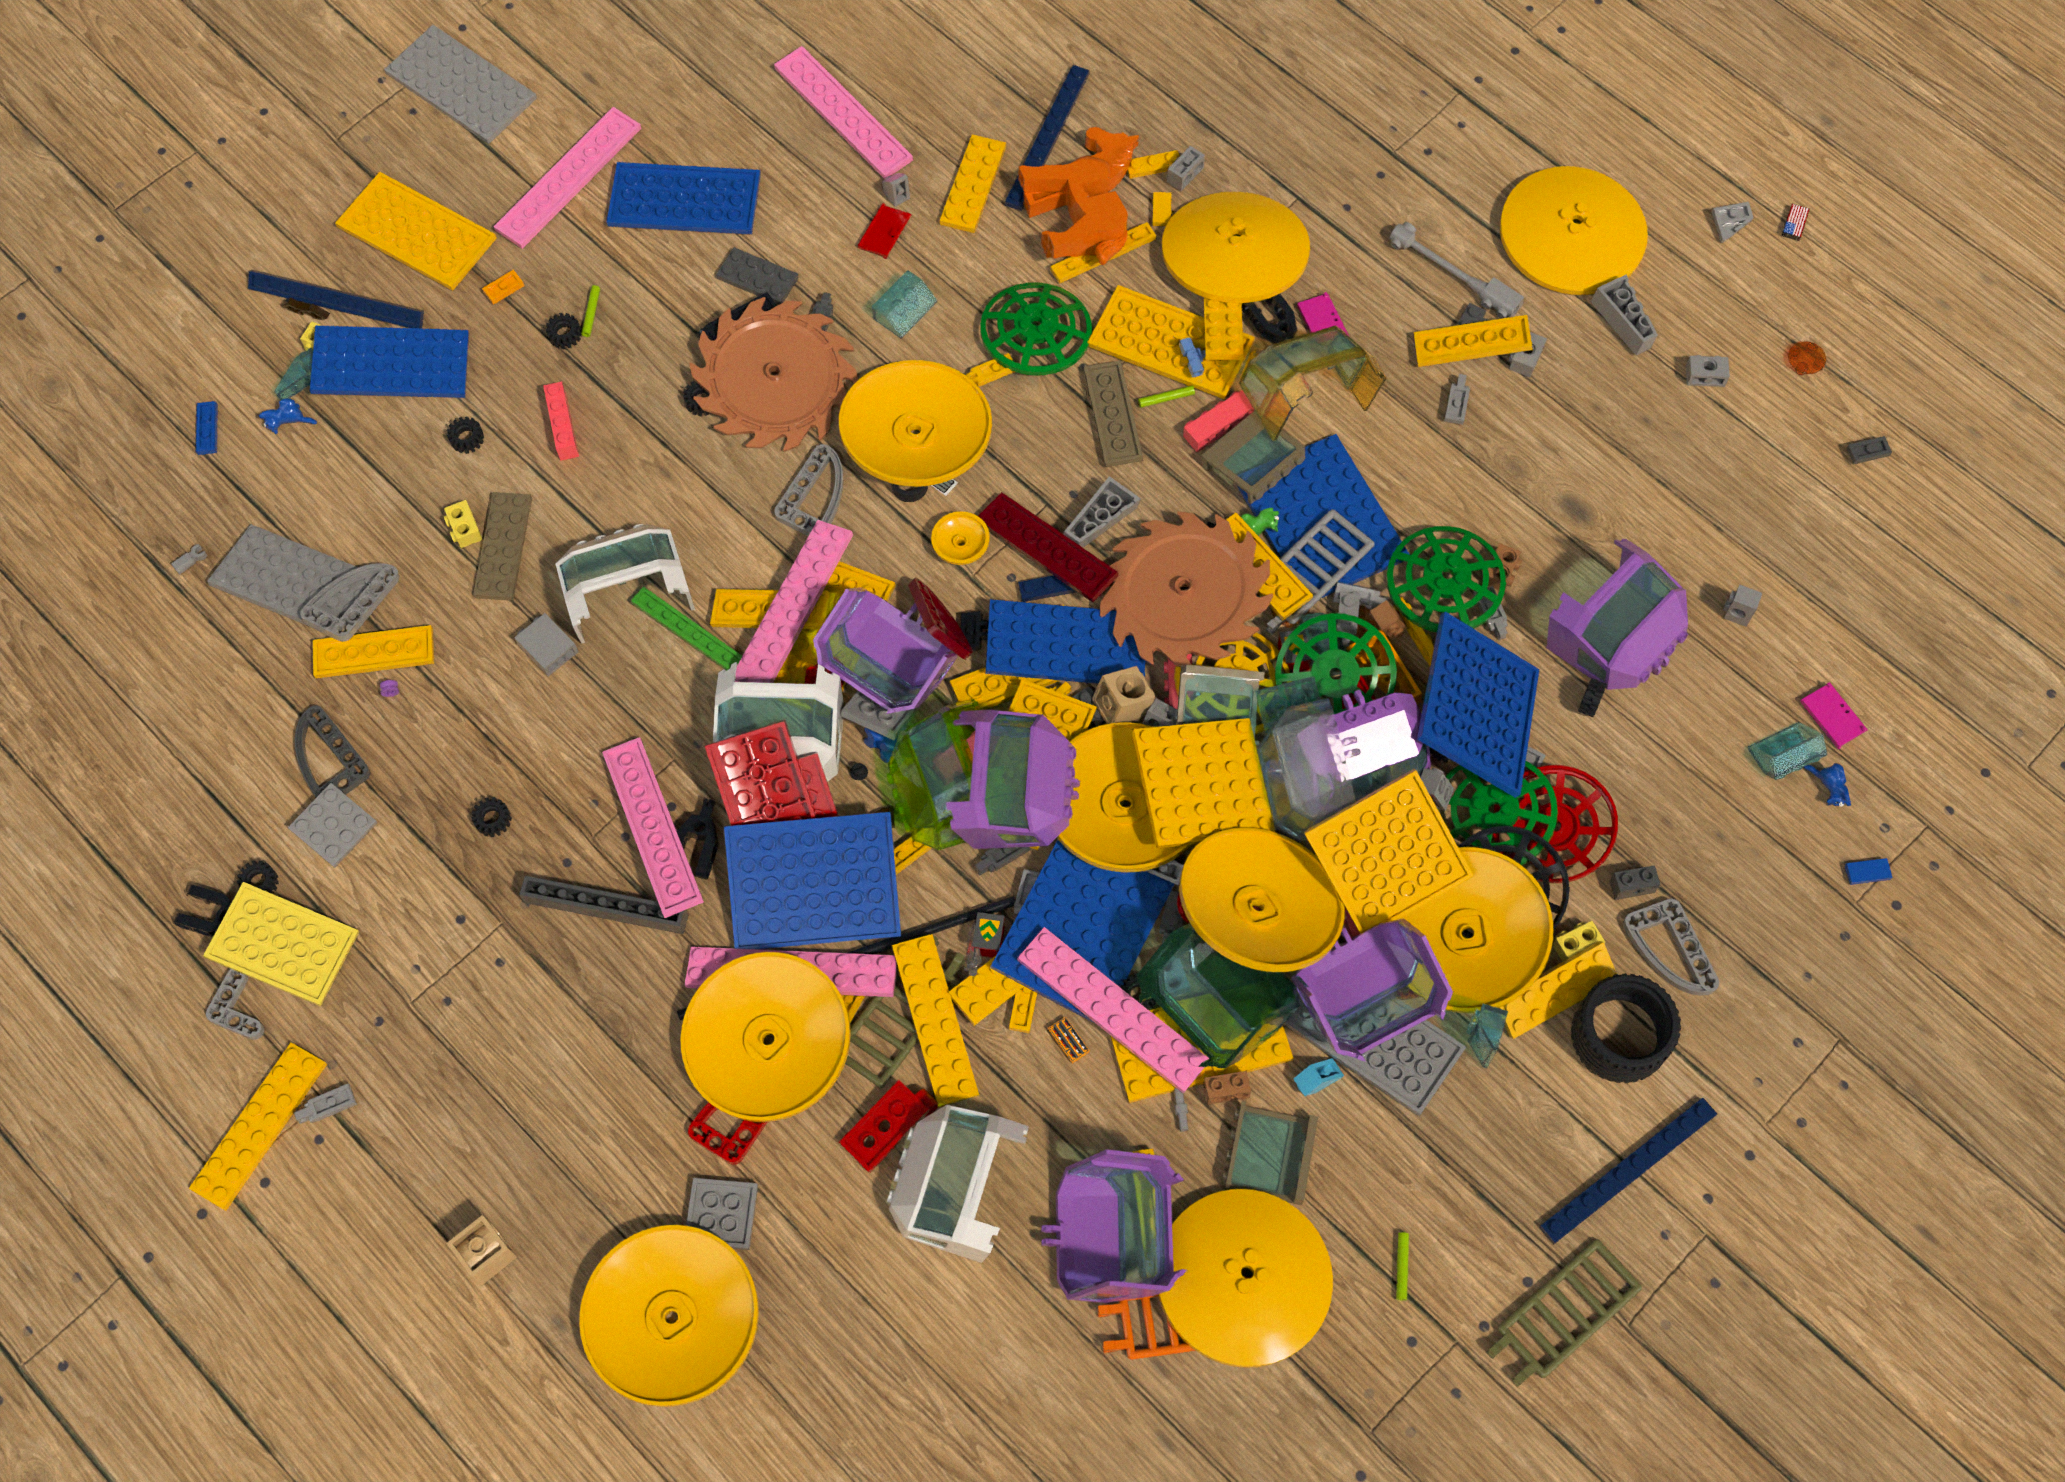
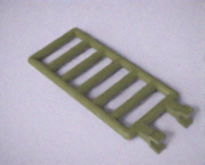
(863, 1019)
(1551, 1286)

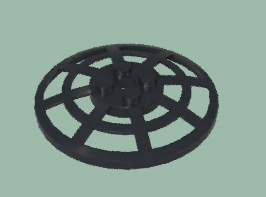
(1520, 851)

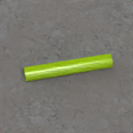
(590, 311)
(1166, 396)
(1402, 1266)

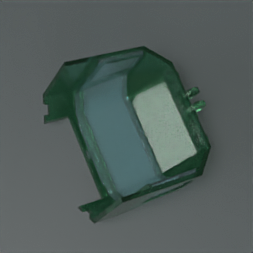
(1214, 999)

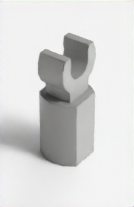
(189, 559)

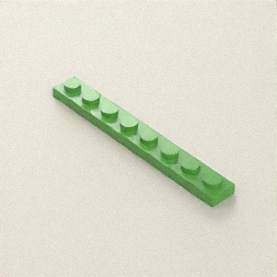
(685, 629)

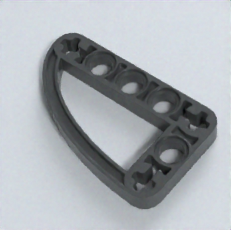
(349, 773)

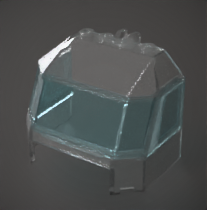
(1306, 768)

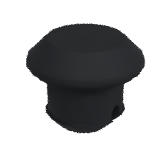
(859, 771)

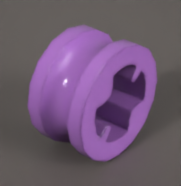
(389, 688)

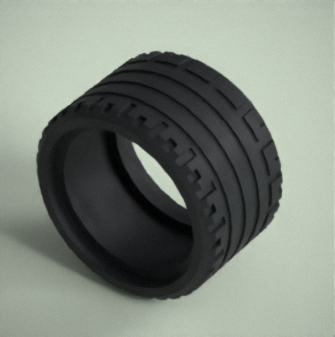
(1648, 997)

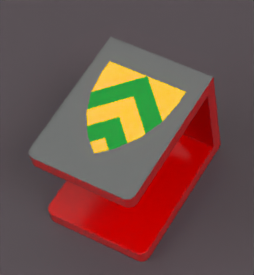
(1293, 650)
(988, 934)

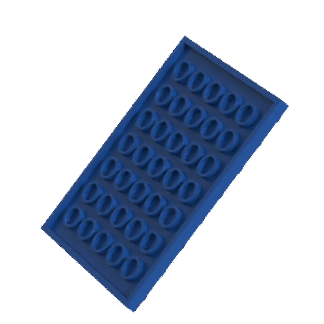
(1313, 488)
(1479, 704)
(812, 881)
(1091, 911)

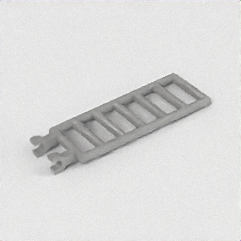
(1330, 581)

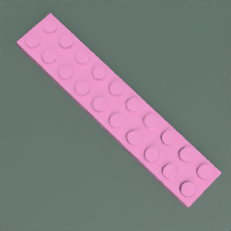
(843, 112)
(567, 177)
(793, 603)
(652, 827)
(849, 972)
(1113, 1009)

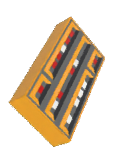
(1068, 1040)

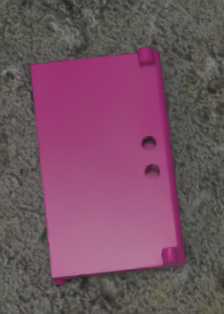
(1318, 313)
(1833, 718)

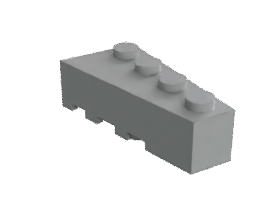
(1625, 314)
(1102, 512)

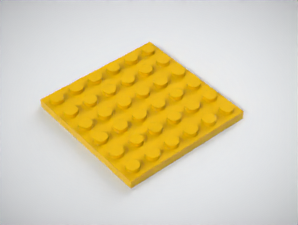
(1201, 780)
(1388, 852)

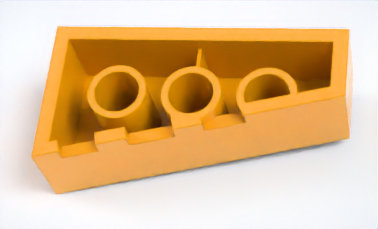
(1404, 681)

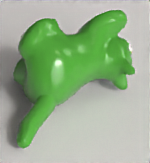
(1264, 520)

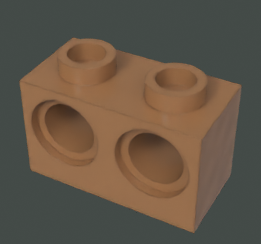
(1511, 554)
(1389, 620)
(1227, 1087)

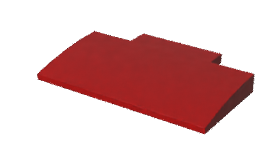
(766, 780)

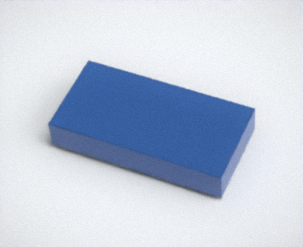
(1868, 871)

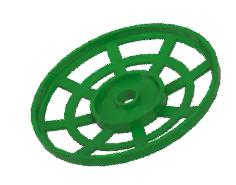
(1035, 333)
(1441, 586)
(1337, 659)
(1509, 809)

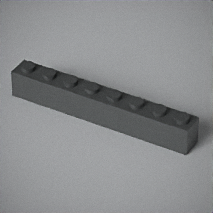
(600, 904)

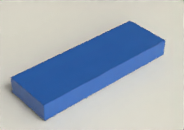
(206, 427)

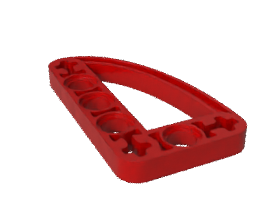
(727, 1144)

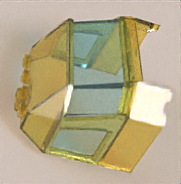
(1276, 380)

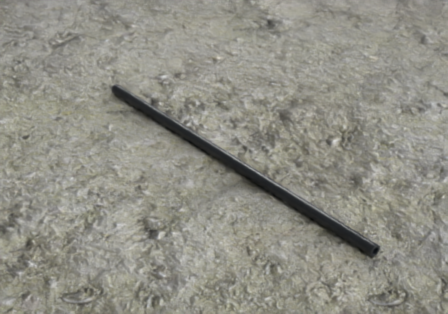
(924, 931)

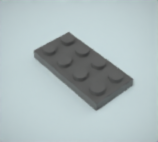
(757, 275)

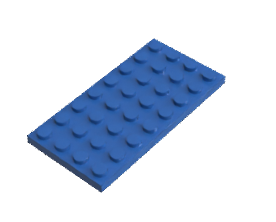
(684, 198)
(389, 361)
(1055, 643)

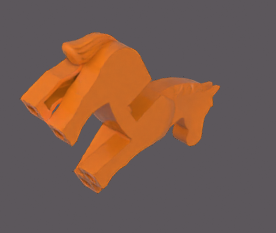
(1084, 189)

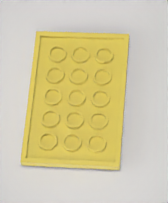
(281, 944)

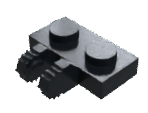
(972, 628)

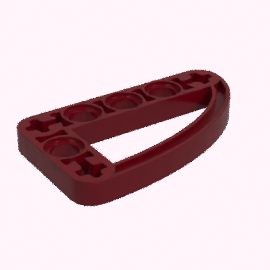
(932, 614)

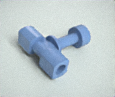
(1194, 356)

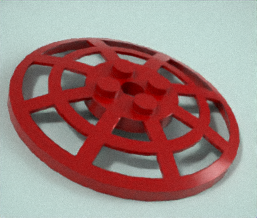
(1569, 820)

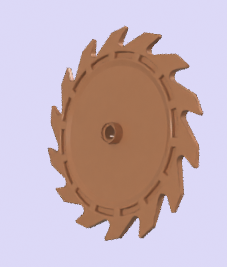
(768, 404)
(1193, 620)

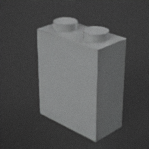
(546, 644)

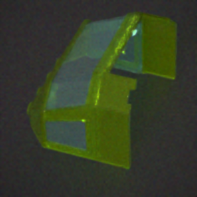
(931, 768)

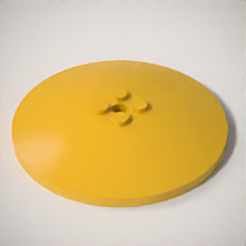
(1568, 255)
(1231, 268)
(909, 397)
(1100, 827)
(1267, 870)
(1509, 928)
(728, 1028)
(628, 1308)
(1238, 1317)

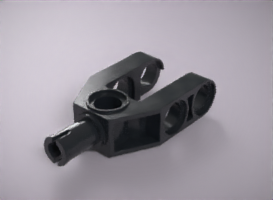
(1267, 330)
(709, 835)
(198, 925)

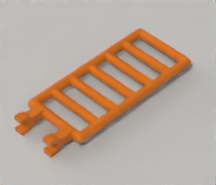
(1128, 1343)

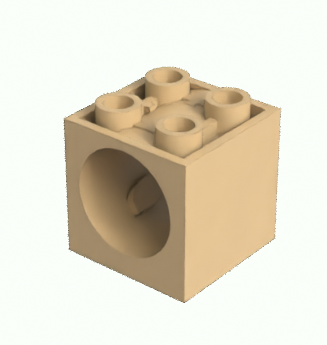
(1123, 696)
(481, 1250)

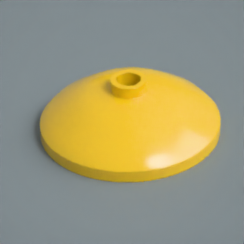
(956, 529)

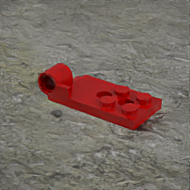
(901, 1110)

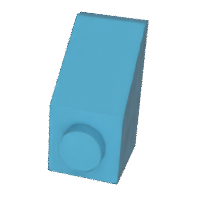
(1318, 1076)

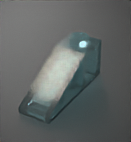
(296, 377)

